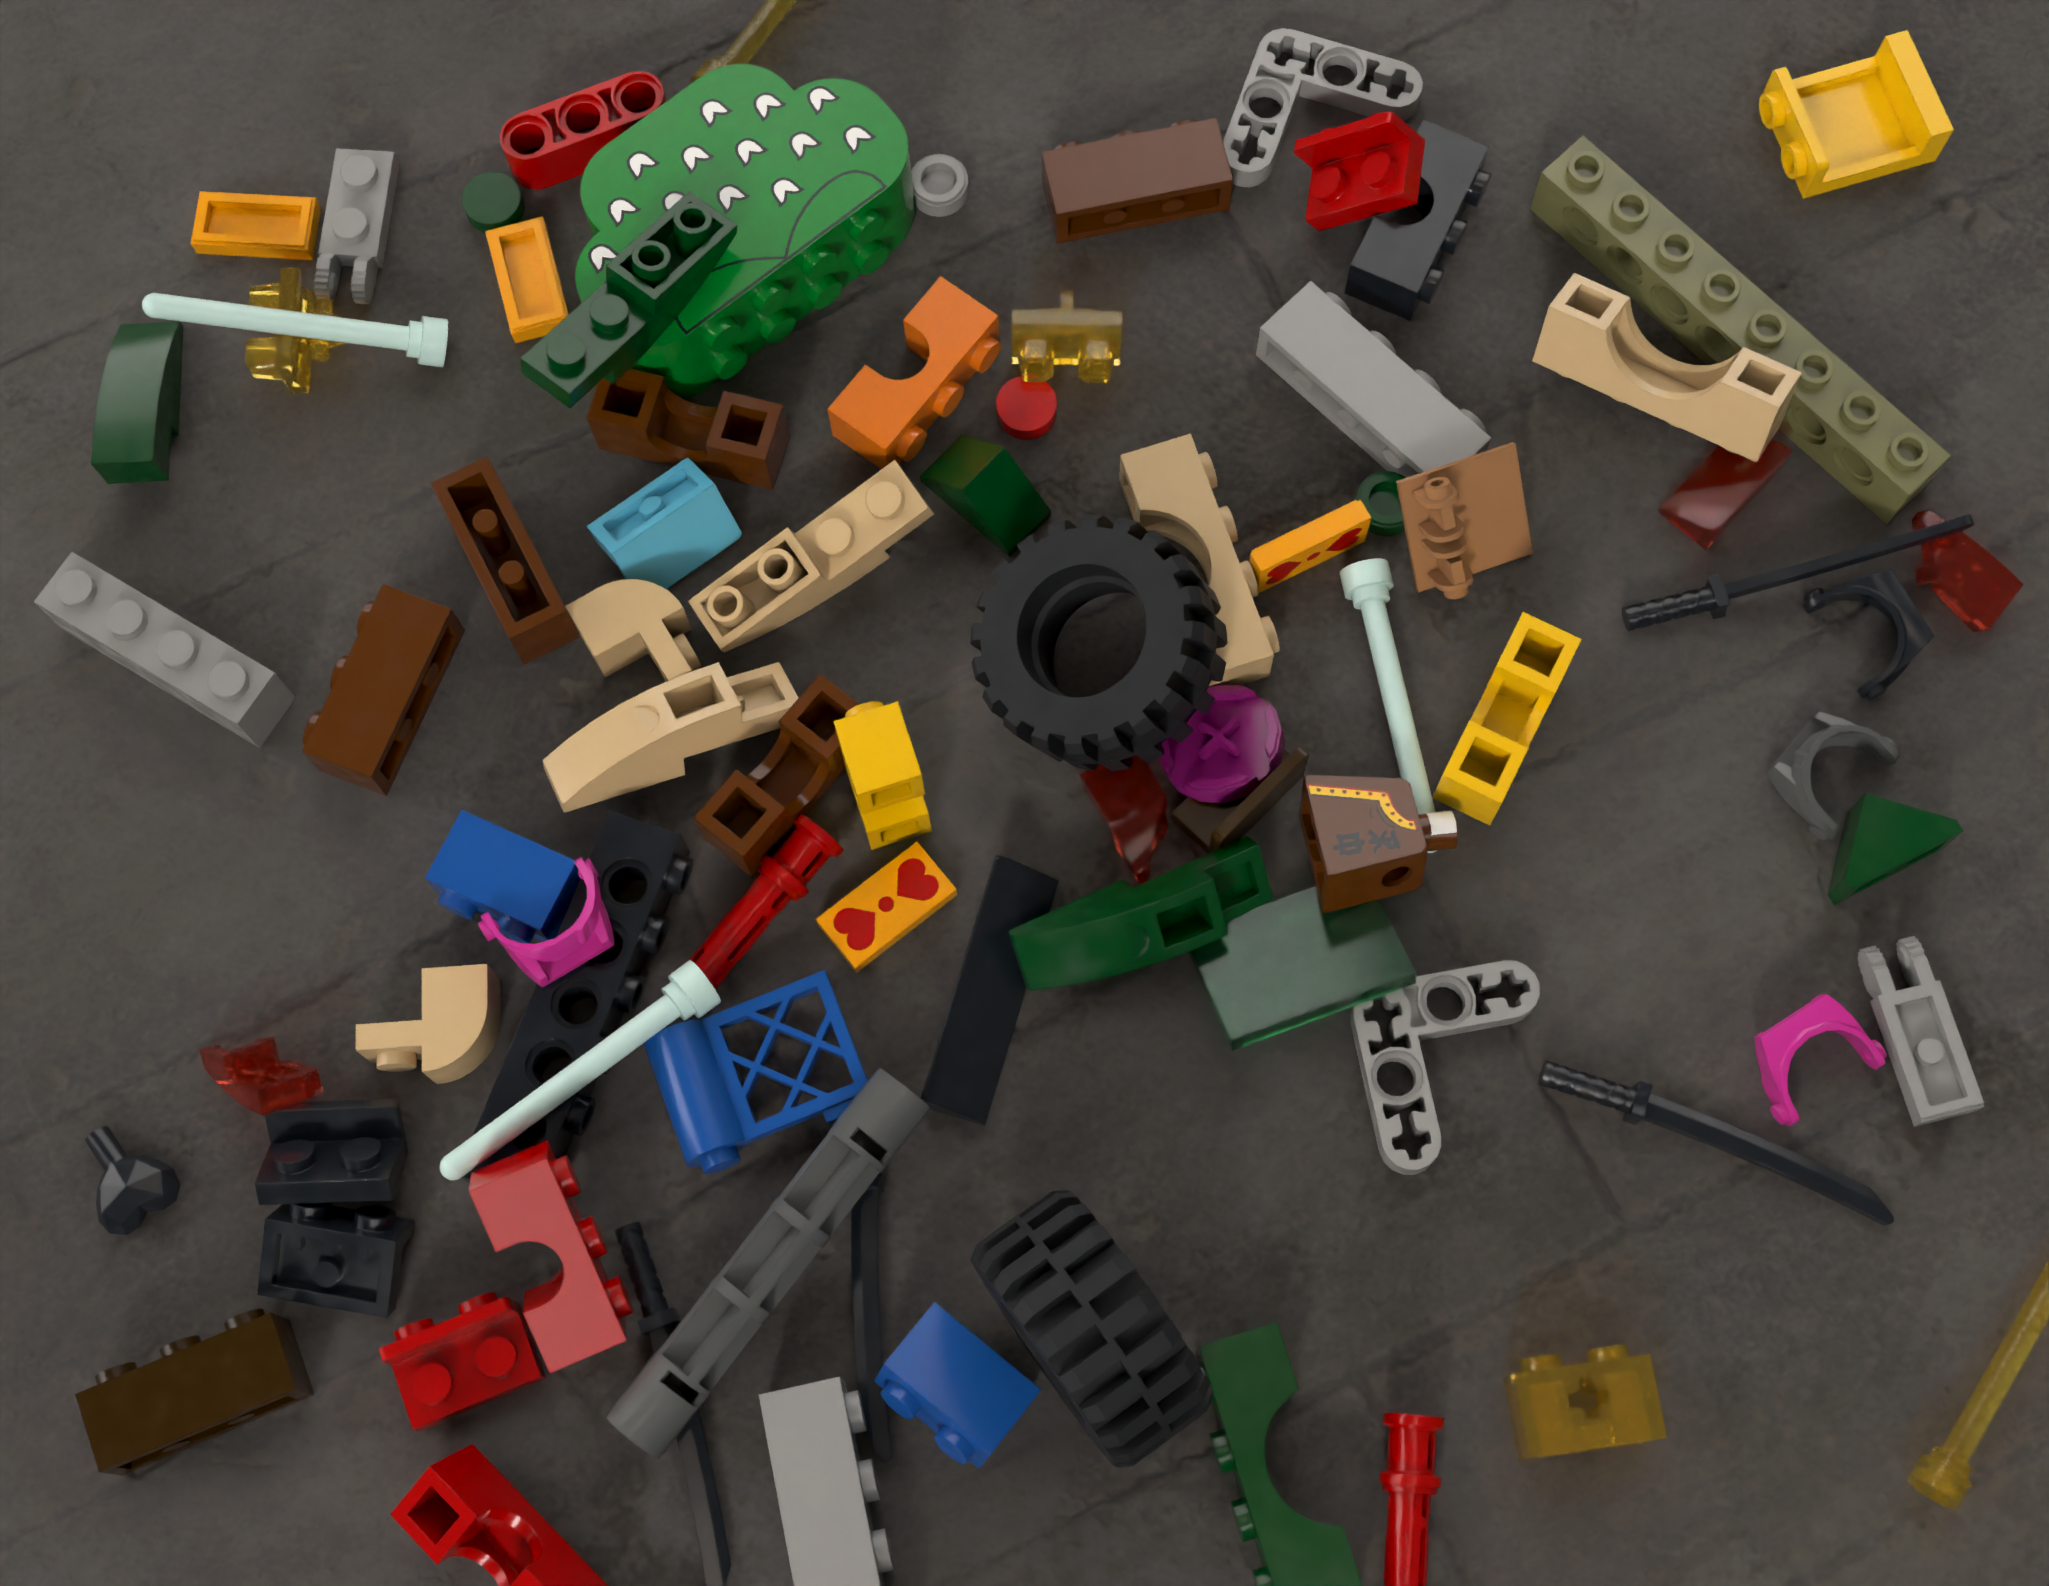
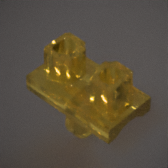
(1066, 338)
(286, 355)

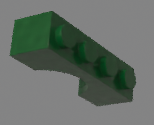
(1249, 1384)

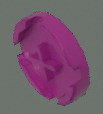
(1229, 748)

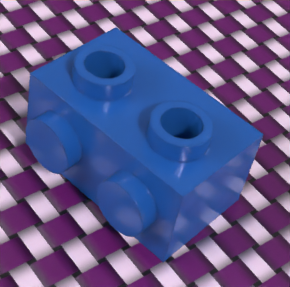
(505, 875)
(955, 1387)

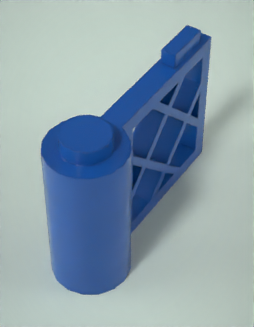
(705, 1089)

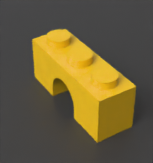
(1506, 718)
(883, 773)

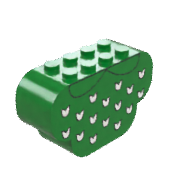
(804, 175)

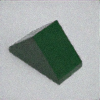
(988, 491)
(1882, 840)

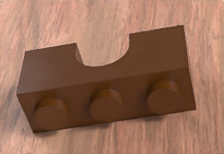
(646, 420)
(758, 810)

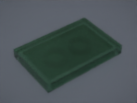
(1299, 965)

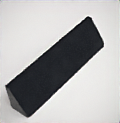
(986, 995)

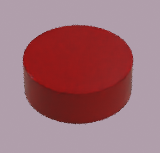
(1026, 408)

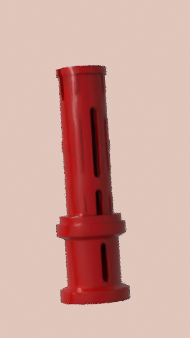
(780, 880)
(1409, 1484)

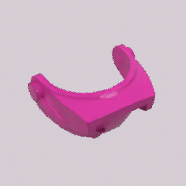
(572, 948)
(1780, 1042)

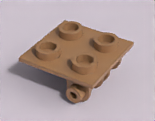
(1464, 519)

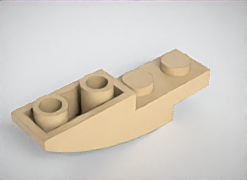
(813, 564)
(655, 731)

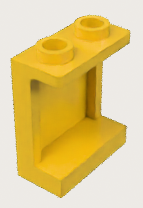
(1856, 118)

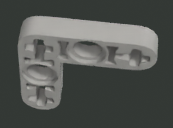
(1290, 82)
(1418, 1024)

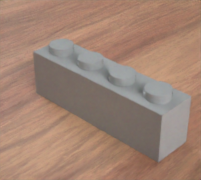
(1365, 386)
(165, 649)
(825, 1485)

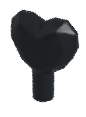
(129, 1184)

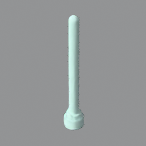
(421, 339)
(1368, 587)
(684, 996)

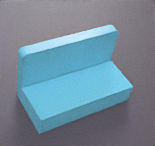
(667, 527)

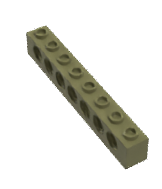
(1720, 311)

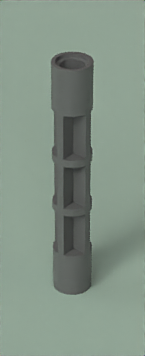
(767, 1264)

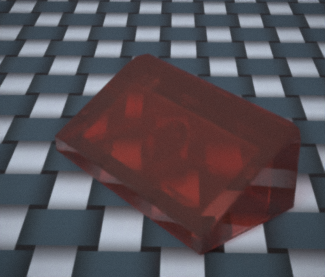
(1721, 491)

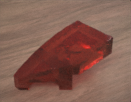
(1965, 576)
(1132, 810)
(259, 1078)

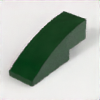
(139, 403)

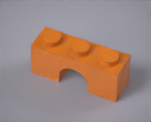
(889, 416)

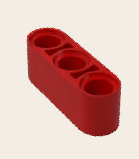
(557, 125)

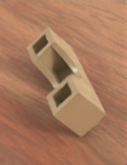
(1597, 343)
(1173, 495)

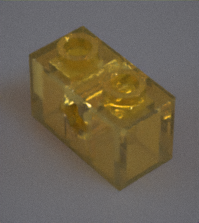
(1625, 1410)

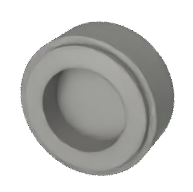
(939, 185)

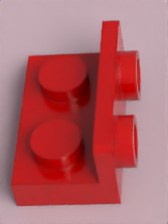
(1361, 169)
(462, 1360)

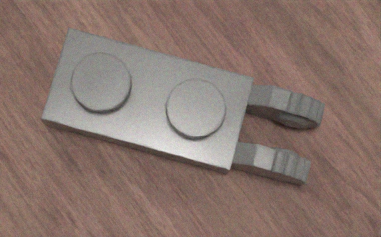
(356, 221)
(1920, 1035)

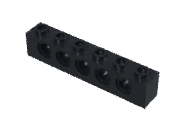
(622, 853)

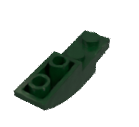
(636, 304)
(1142, 924)

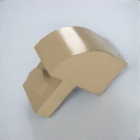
(634, 620)
(455, 1030)

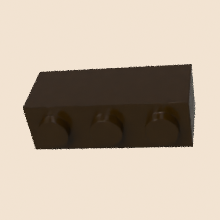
(193, 1392)

